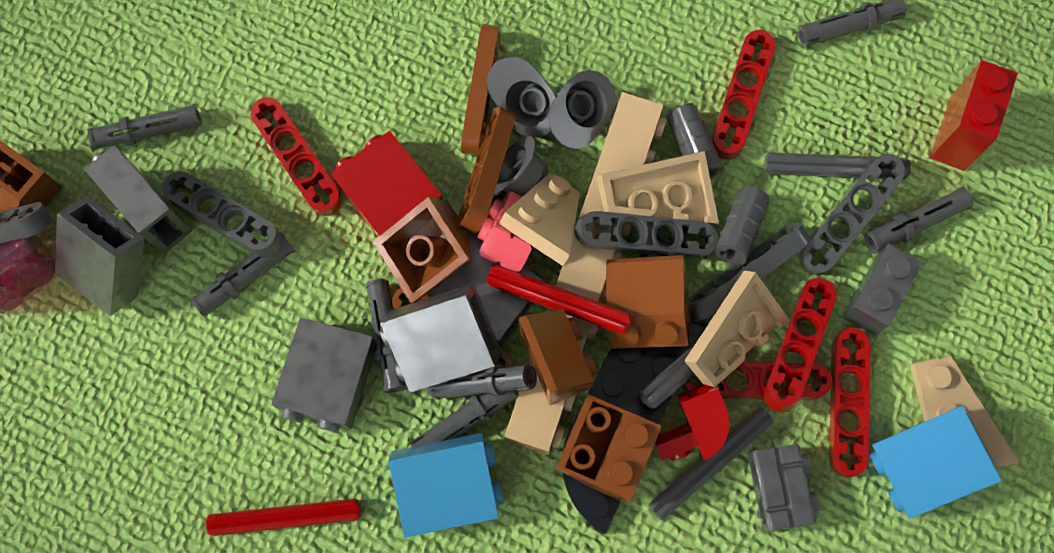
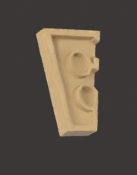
(662, 189)
(546, 217)
(736, 327)
(944, 388)

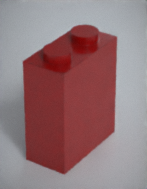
(974, 115)
(383, 182)

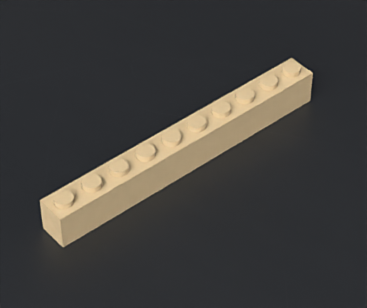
(627, 145)

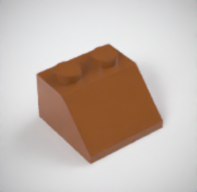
(424, 247)
(655, 296)
(556, 354)

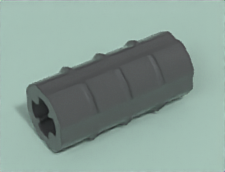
(693, 136)
(742, 226)

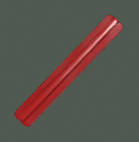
(558, 298)
(283, 517)

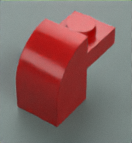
(705, 429)

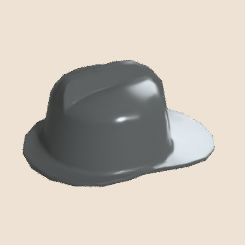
(522, 90)
(582, 109)
(521, 168)

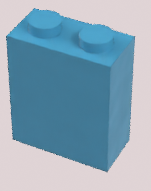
(935, 463)
(445, 484)

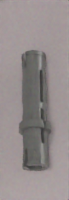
(862, 18)
(103, 135)
(905, 227)
(236, 279)
(380, 305)
(493, 381)
(471, 414)

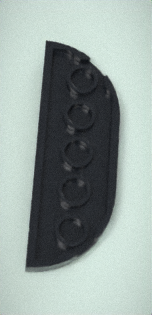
(619, 383)

